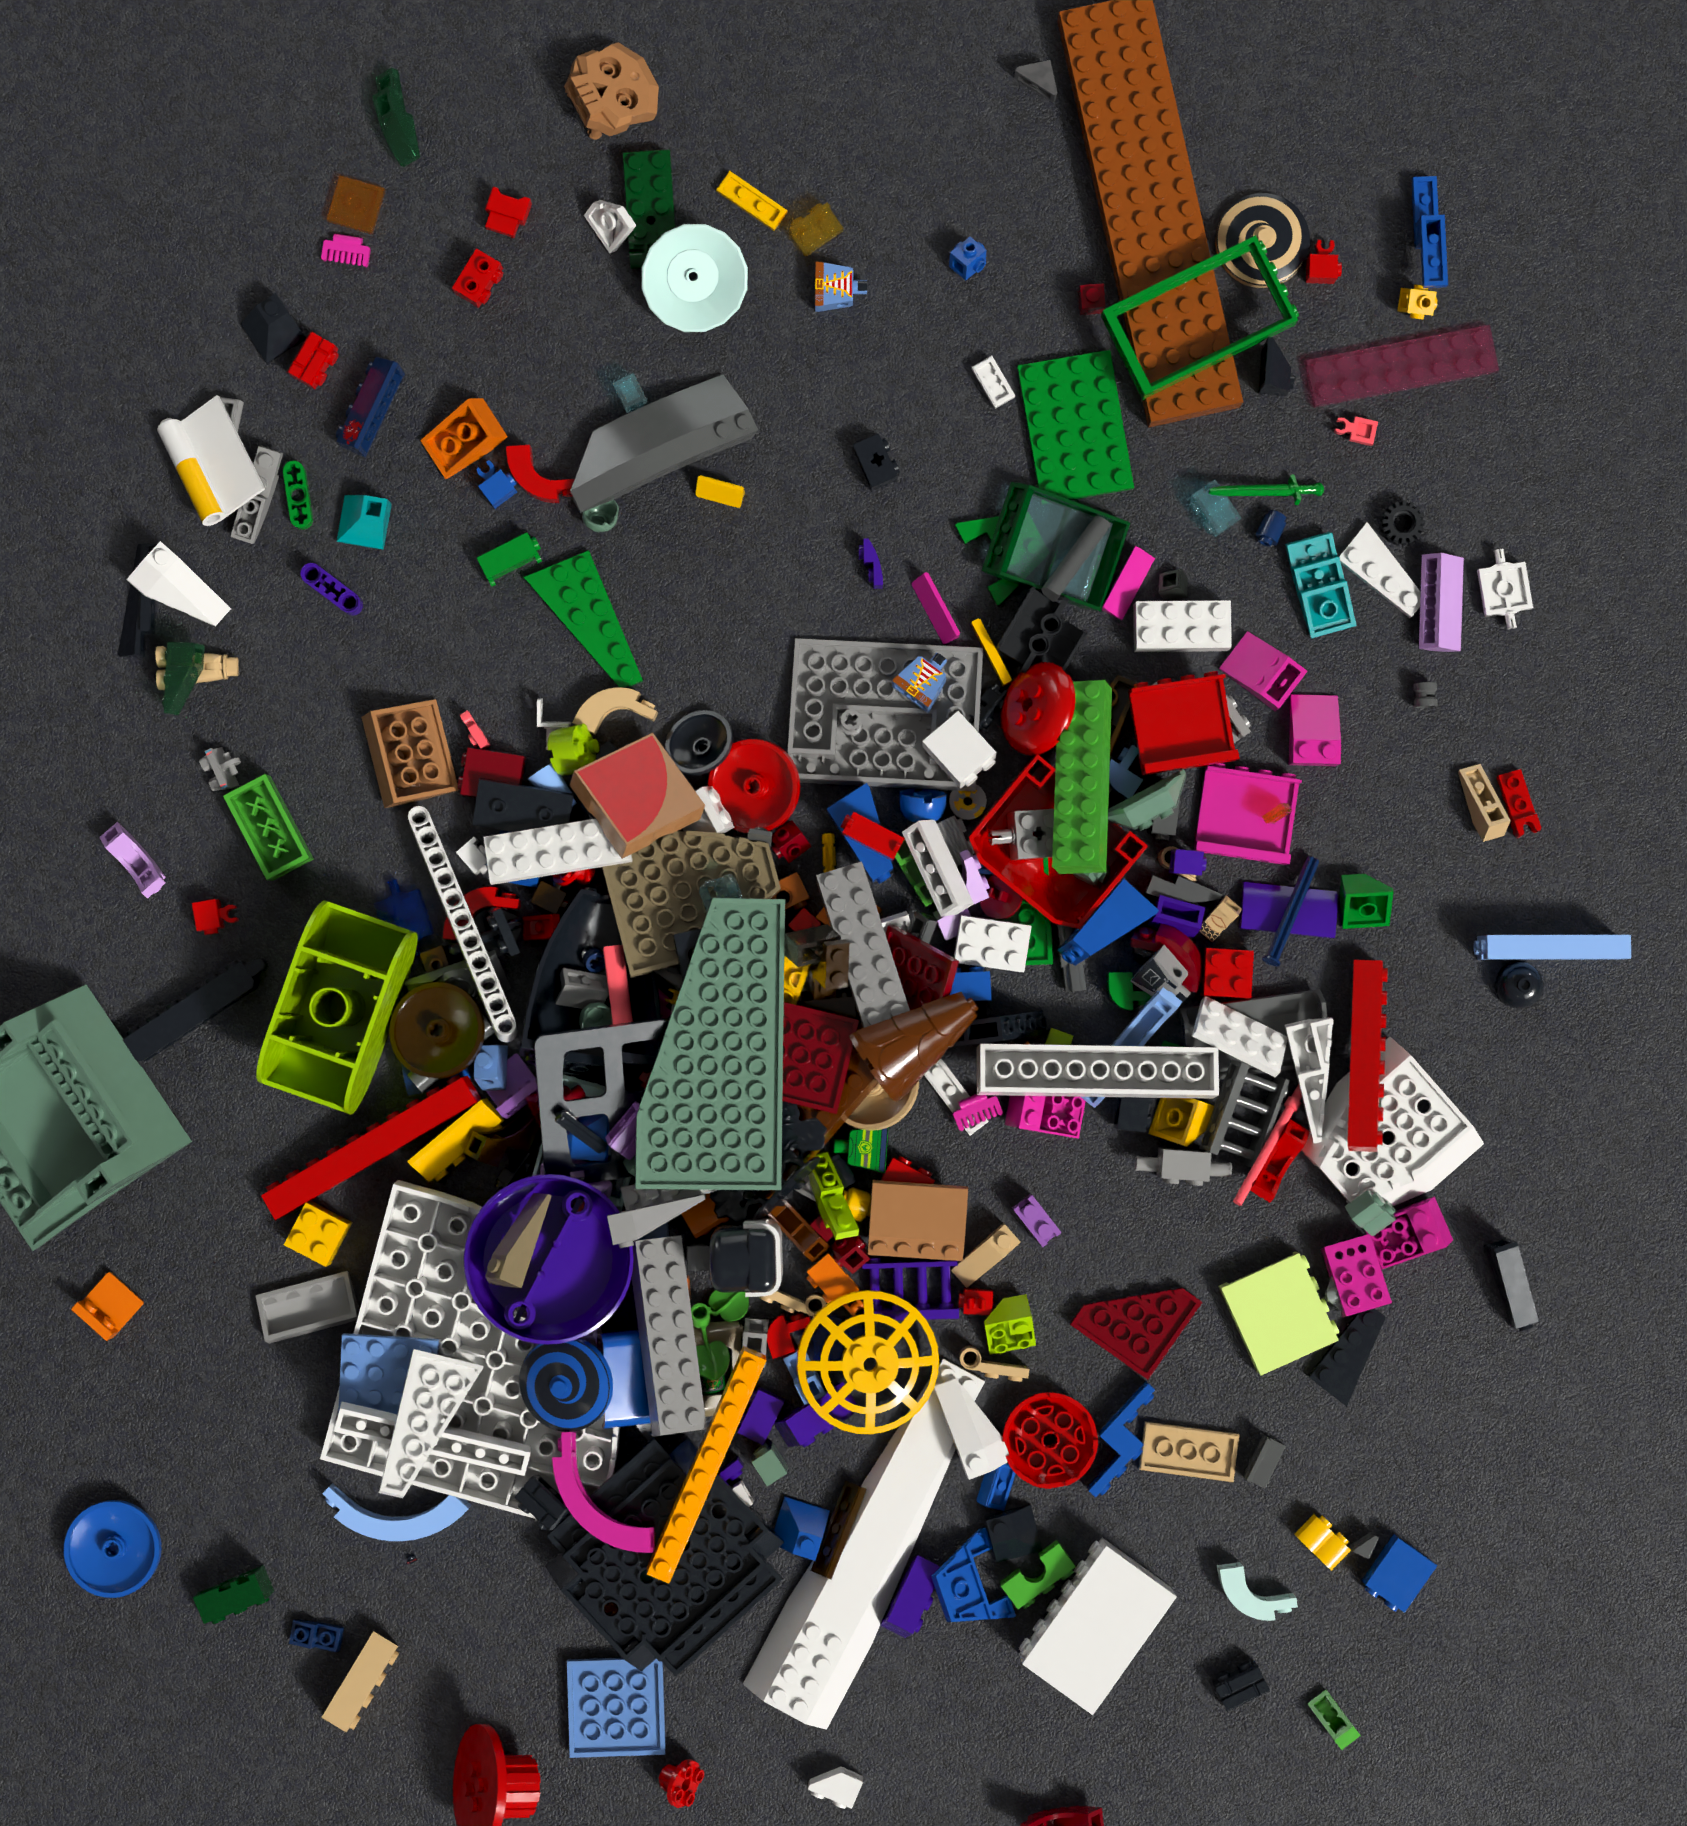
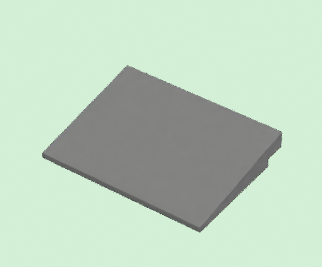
(889, 747)

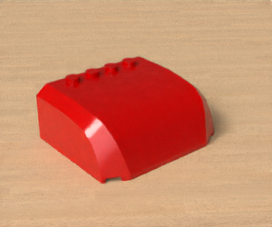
(1056, 896)

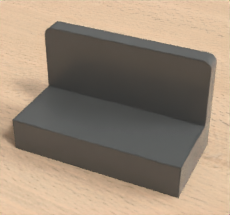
(1264, 1461)

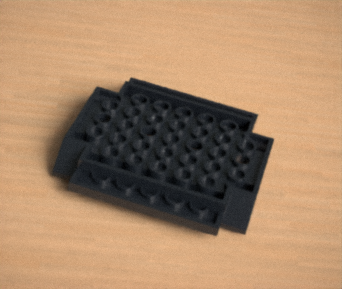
(714, 1580)

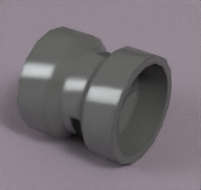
(1425, 695)

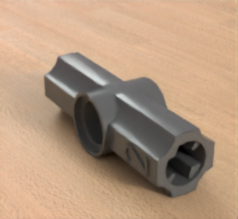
(1073, 975)

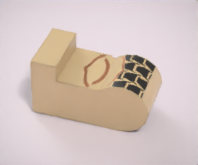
(1220, 918)

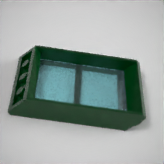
(1037, 534)

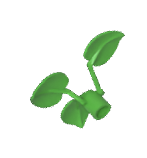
(715, 1357)

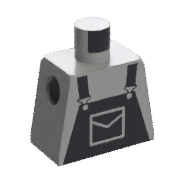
(1160, 972)

